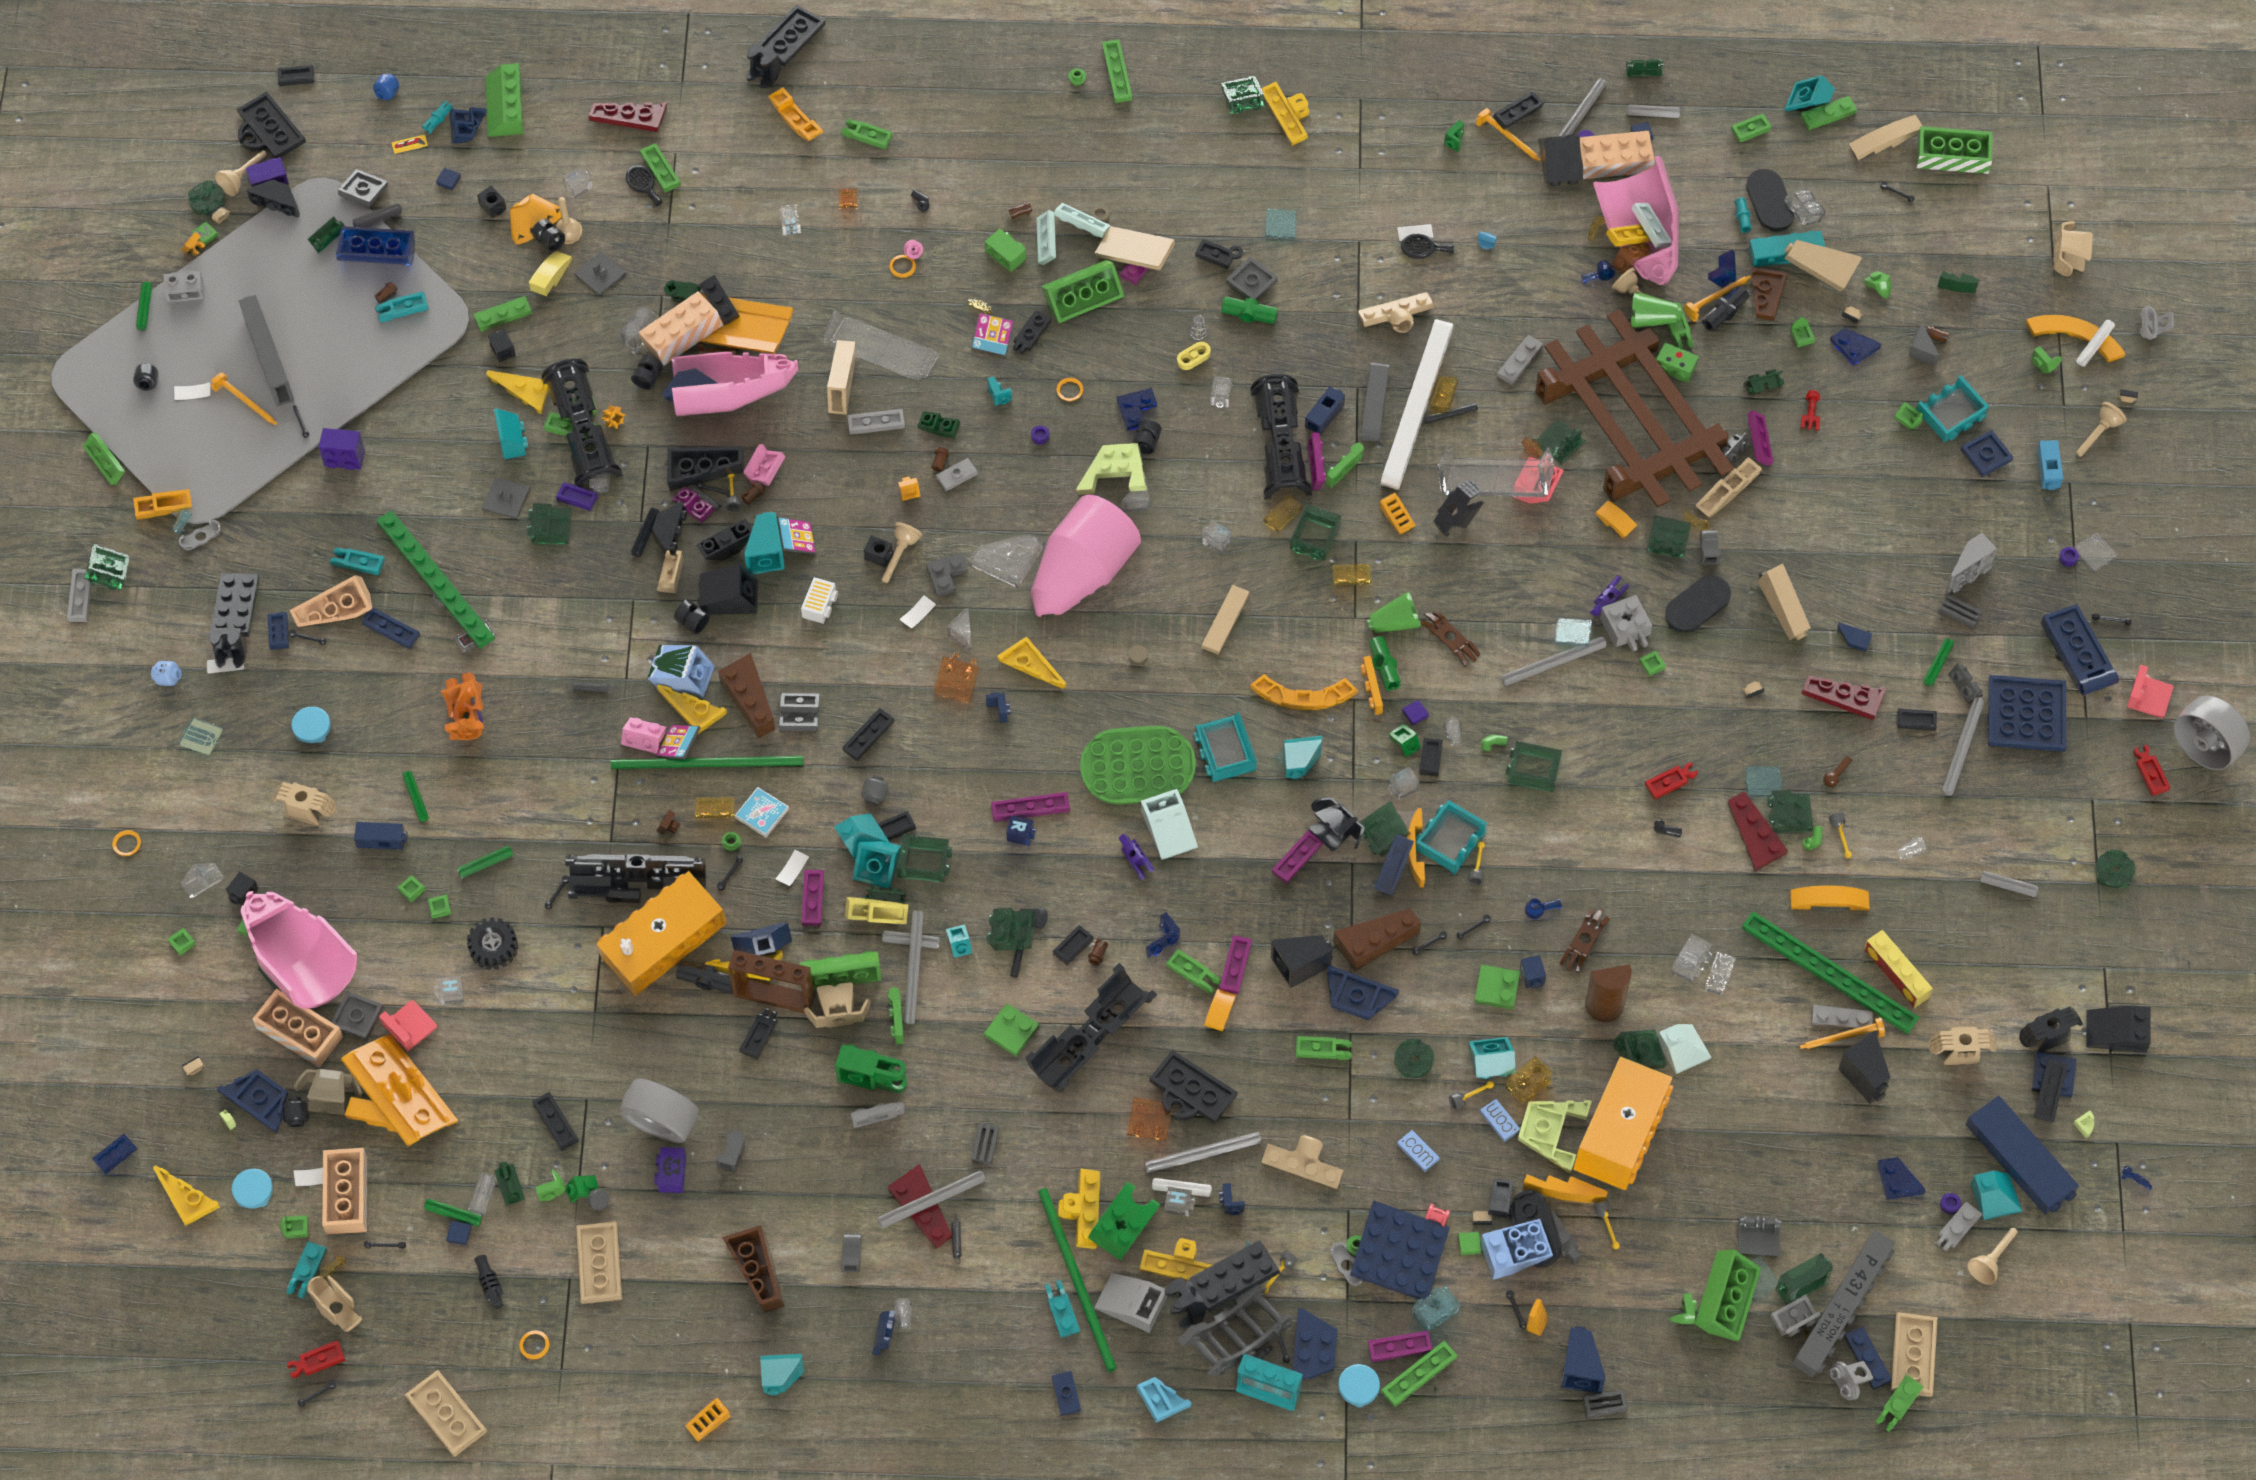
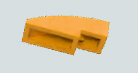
(162, 503)

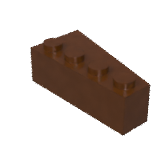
(745, 689)
(1375, 937)
(755, 1261)

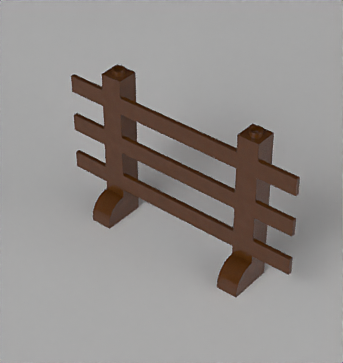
(1608, 362)

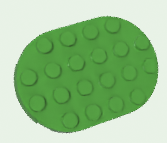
(1137, 764)

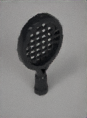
(656, 200)
(1433, 246)

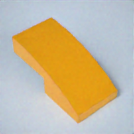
(1616, 518)
(1220, 1010)

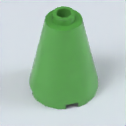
(1653, 311)
(1395, 616)

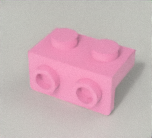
(763, 465)
(642, 735)

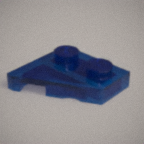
(1854, 345)
(1898, 1179)

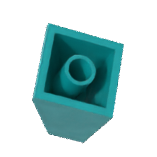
(764, 545)

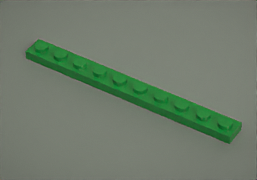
(435, 579)
(1830, 973)

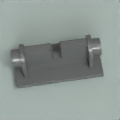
(1737, 445)
(1962, 680)

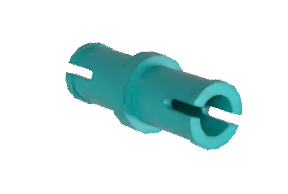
(437, 117)
(1743, 215)

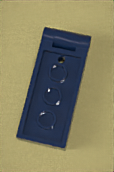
(2079, 650)

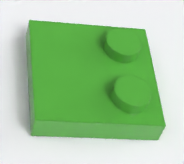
(1497, 987)
(1011, 1029)

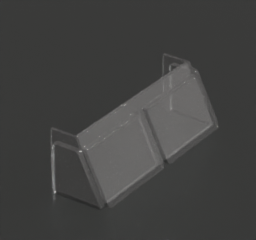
(881, 346)
(1497, 476)

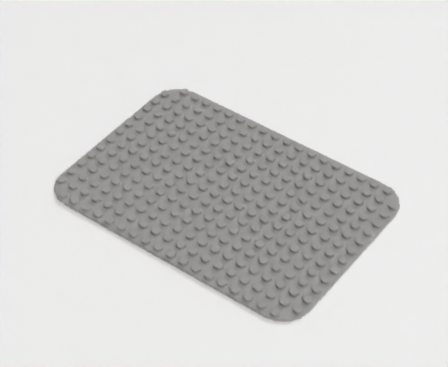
(321, 327)

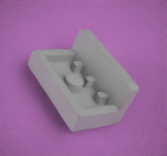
(1794, 1315)

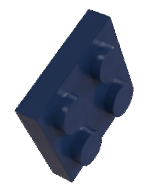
(1986, 453)
(2039, 1069)

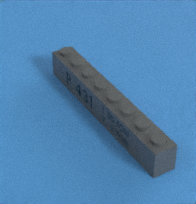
(1843, 1303)

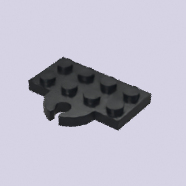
(268, 127)
(1191, 1089)

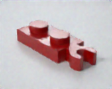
(2151, 772)
(1669, 780)
(317, 1359)

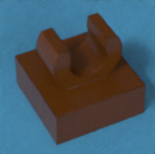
(668, 824)

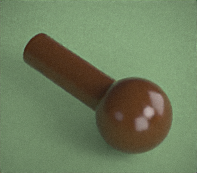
(1831, 778)

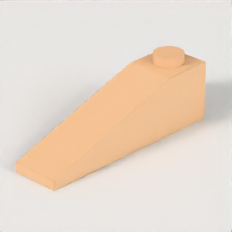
(338, 603)

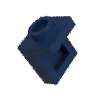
(998, 699)
(1230, 1207)

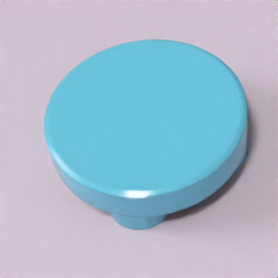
(311, 725)
(252, 1188)
(1359, 1385)

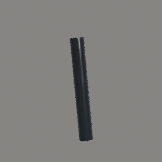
(1453, 412)

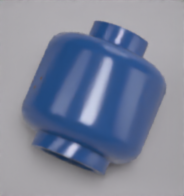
(386, 87)

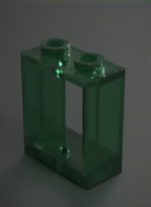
(1319, 517)
(1530, 780)
(925, 843)
(1804, 1278)

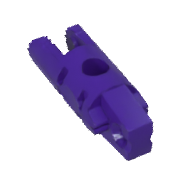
(1608, 596)
(1135, 855)

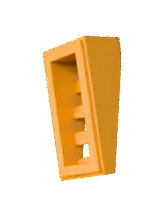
(1391, 503)
(1537, 1318)
(709, 1409)

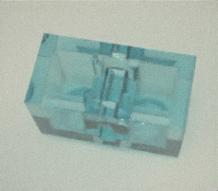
(1432, 1317)

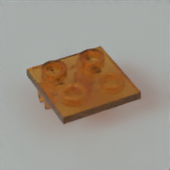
(956, 678)
(1149, 1119)

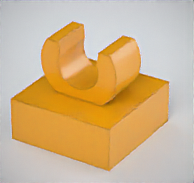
(191, 243)
(909, 488)

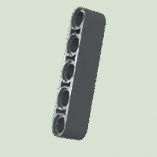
(1374, 402)

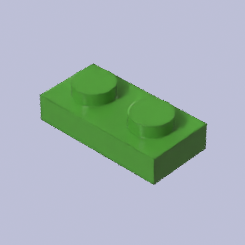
(1751, 128)

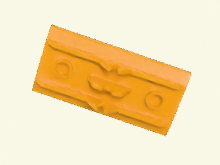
(757, 328)
(398, 1089)

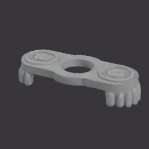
(211, 531)
(1339, 1254)

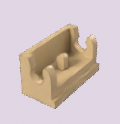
(670, 572)

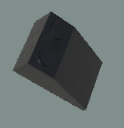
(2119, 1028)

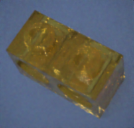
(1525, 1077)

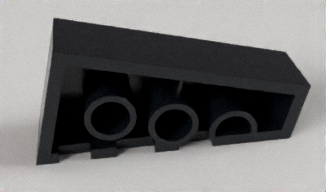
(702, 464)

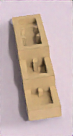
(1886, 136)
(1729, 487)

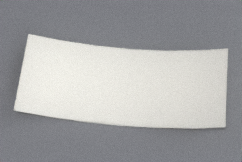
(191, 392)
(918, 612)
(792, 868)
(308, 1177)

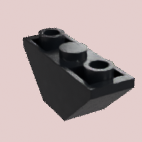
(275, 197)
(668, 527)
(726, 542)

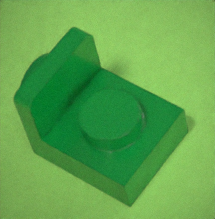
(1453, 136)
(1406, 739)

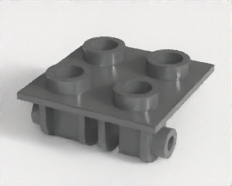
(1759, 1236)

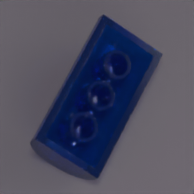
(376, 245)

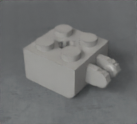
(1626, 622)

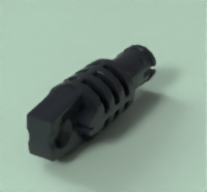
(489, 1282)

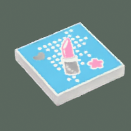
(761, 812)

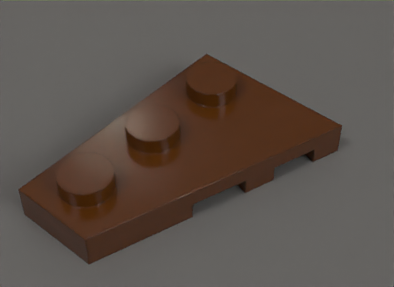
(1768, 291)

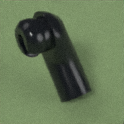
(923, 200)
(1661, 828)

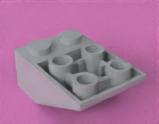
(1974, 560)
(1132, 1301)

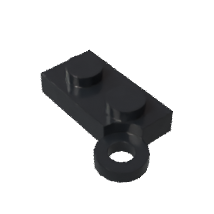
(1217, 254)

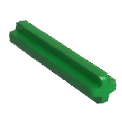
(143, 307)
(1938, 662)
(415, 796)
(485, 861)
(453, 1212)

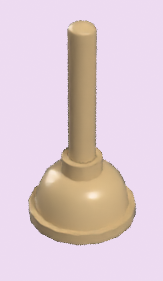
(231, 180)
(569, 226)
(1627, 282)
(2109, 417)
(906, 536)
(1984, 1267)

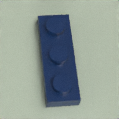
(391, 628)
(1393, 864)
(1865, 1351)

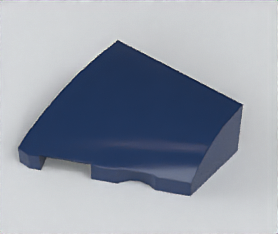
(465, 123)
(884, 1331)

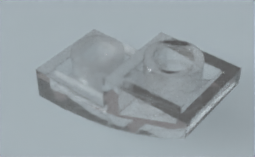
(1719, 974)

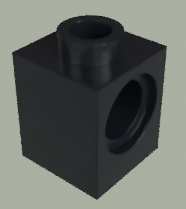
(490, 196)
(501, 345)
(876, 544)
(240, 887)

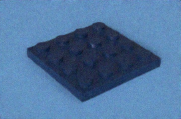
(2027, 713)
(1399, 1251)

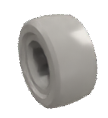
(2216, 743)
(659, 1111)

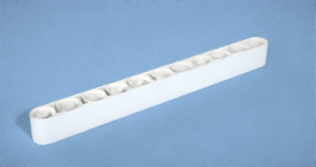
(1416, 404)

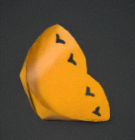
(528, 213)

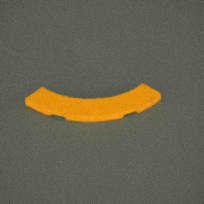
(2076, 328)
(1303, 699)

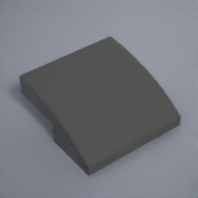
(799, 712)

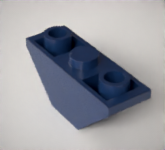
(686, 378)
(763, 939)

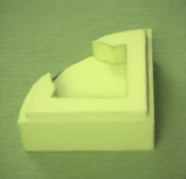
(228, 1119)
(2085, 1124)

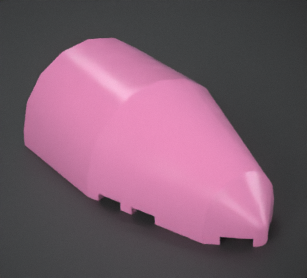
(1646, 187)
(738, 379)
(1083, 554)
(297, 949)

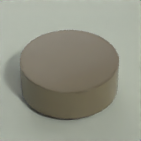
(1100, 213)
(1138, 655)

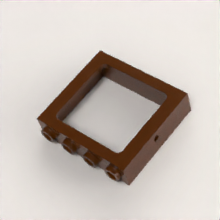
(767, 993)

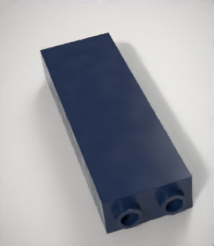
(2022, 1155)

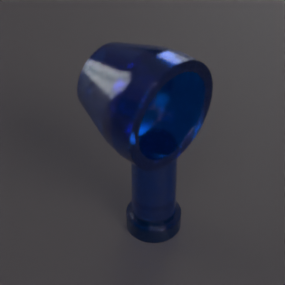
(1604, 272)
(1537, 912)

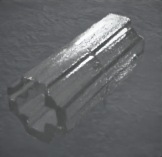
(482, 1194)

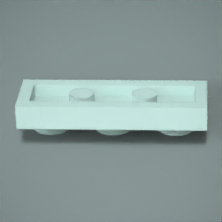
(1081, 220)
(1651, 225)
(1046, 237)

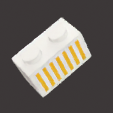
(819, 600)

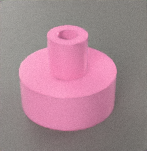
(913, 249)

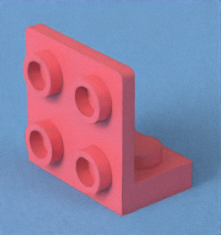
(2149, 694)
(408, 1025)

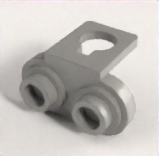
(2151, 324)
(1847, 1380)

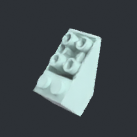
(1168, 824)

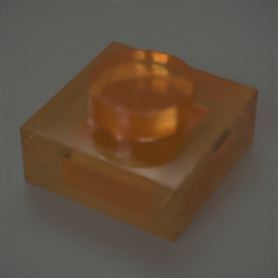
(847, 198)
(1532, 446)

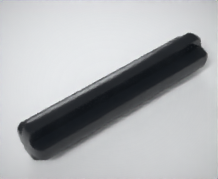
(644, 533)

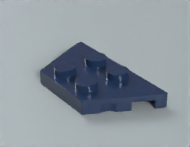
(1358, 994)
(258, 1097)
(1314, 1346)

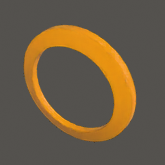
(904, 275)
(1069, 380)
(122, 833)
(537, 1356)

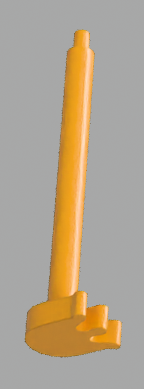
(1485, 116)
(1692, 309)
(221, 380)
(1878, 1026)

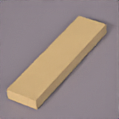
(1225, 619)

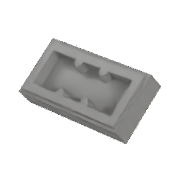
(956, 474)

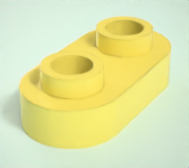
(1192, 355)

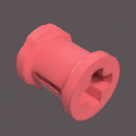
(1437, 1215)

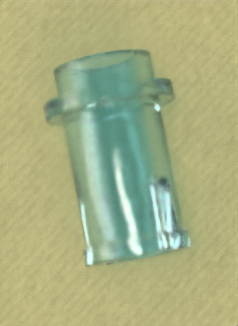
(181, 521)

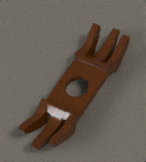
(1457, 645)
(1579, 948)

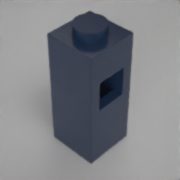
(1325, 410)
(380, 835)

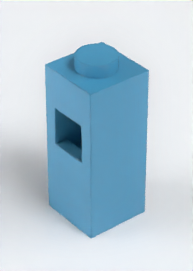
(2049, 464)

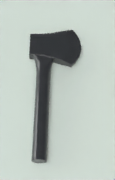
(1040, 920)

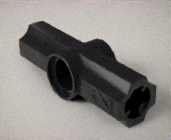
(1725, 308)
(704, 977)

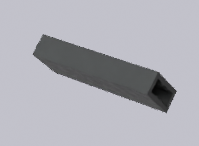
(266, 350)

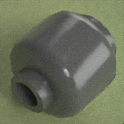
(874, 790)

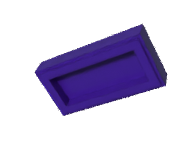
(577, 496)

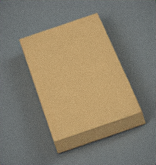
(1135, 248)
(599, 1262)
(1914, 1350)
(445, 1413)

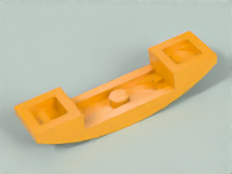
(794, 116)
(1416, 868)
(1830, 897)

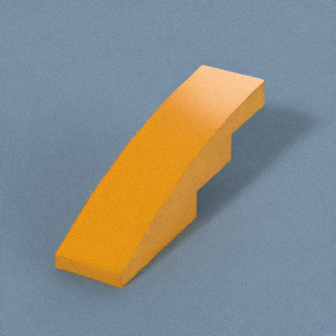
(367, 1111)
(1574, 1190)

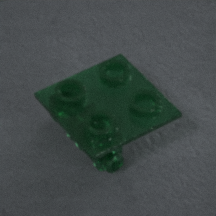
(1561, 440)

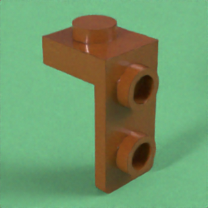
(1629, 254)

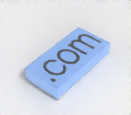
(1500, 1120)
(1418, 1151)

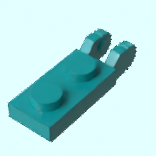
(402, 306)
(358, 561)
(307, 1267)
(1062, 1311)

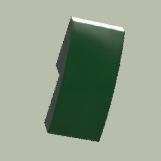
(1964, 284)
(938, 425)

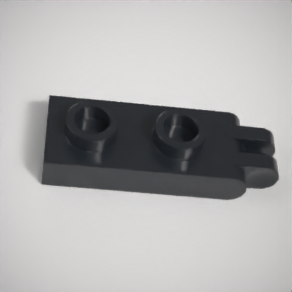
(1031, 332)
(759, 1034)

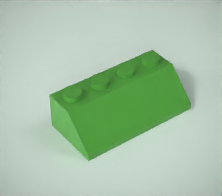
(504, 101)
(1083, 291)
(849, 968)
(1728, 1295)

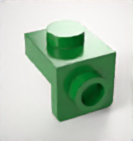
(580, 1187)

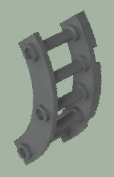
(1222, 1321)

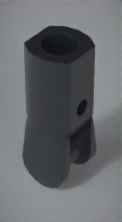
(626, 895)

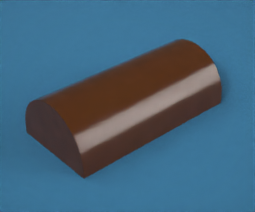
(1608, 992)

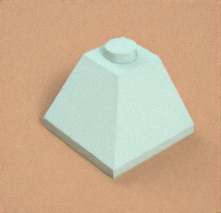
(1683, 1047)

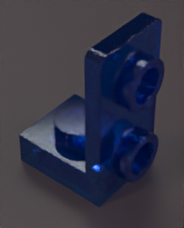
(1726, 272)
(1171, 936)

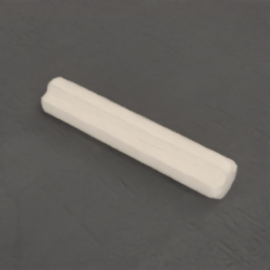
(2095, 343)
(1197, 1189)

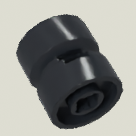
(548, 235)
(647, 372)
(1147, 436)
(691, 616)

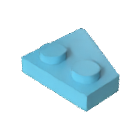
(1160, 1399)

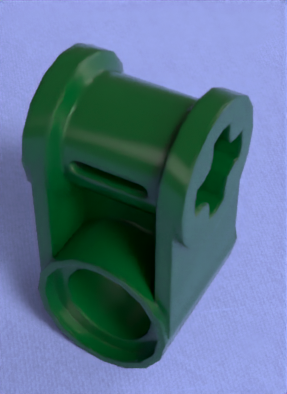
(680, 290)

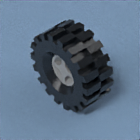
(491, 934)

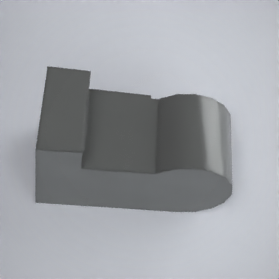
(1709, 547)
(733, 1152)
(851, 1252)

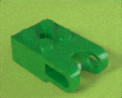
(869, 1069)
(1122, 1223)

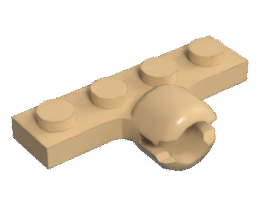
(1396, 312)
(1304, 1162)

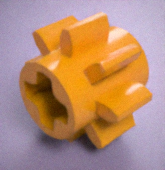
(613, 416)

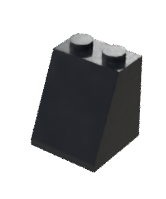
(1561, 159)
(728, 591)
(1301, 957)
(1866, 1068)

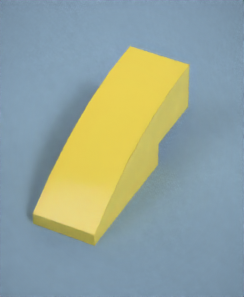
(549, 273)
(876, 911)

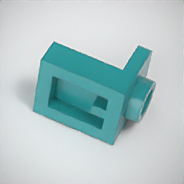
(998, 395)
(959, 941)

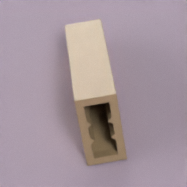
(1823, 263)
(841, 377)
(1784, 602)

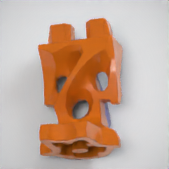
(462, 697)

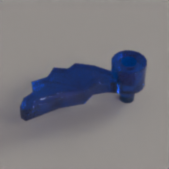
(2127, 1172)

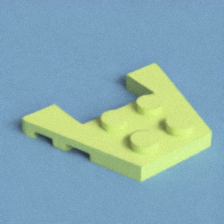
(1115, 461)
(1544, 1125)

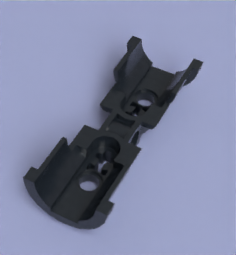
(585, 463)
(1276, 473)
(591, 878)
(1116, 990)

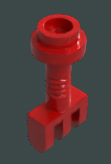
(1813, 397)

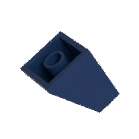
(1582, 1363)

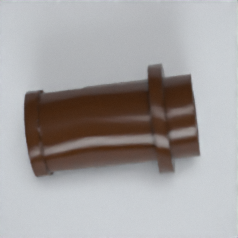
(1020, 210)
(389, 289)
(1935, 333)
(939, 460)
(756, 490)
(1097, 953)

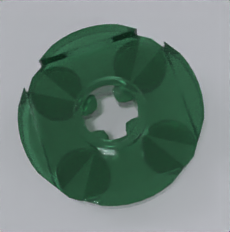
(203, 190)
(2114, 879)
(1414, 1069)

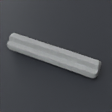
(1654, 111)
(2008, 883)
(904, 938)

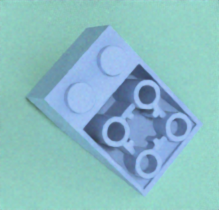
(1515, 1248)

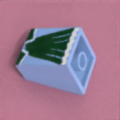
(682, 669)

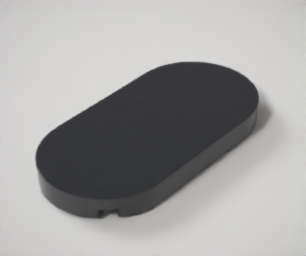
(1768, 199)
(1698, 603)
(1532, 1206)

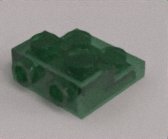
(1243, 95)
(549, 524)
(1669, 537)
(106, 567)
(1790, 811)
(1382, 827)
(1011, 929)
(1641, 1047)

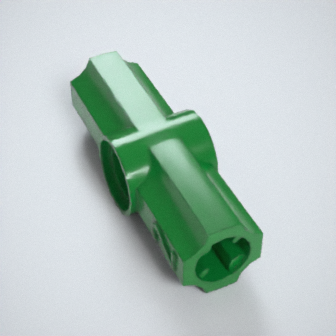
(1249, 310)
(1384, 663)

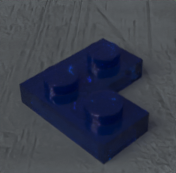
(1132, 405)

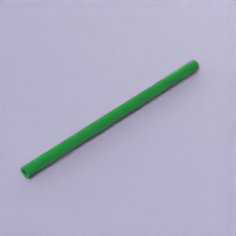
(707, 762)
(1077, 1280)

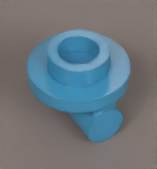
(1486, 240)

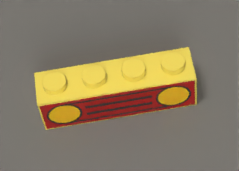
(1898, 969)

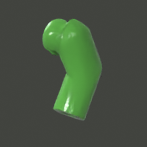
(1491, 740)
(1815, 840)

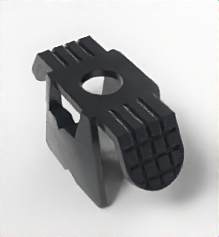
(1459, 500)
(1335, 823)
(2040, 1029)

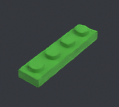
(1117, 71)
(1419, 1374)

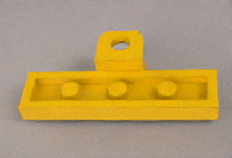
(1287, 112)
(1083, 1206)
(1176, 1266)

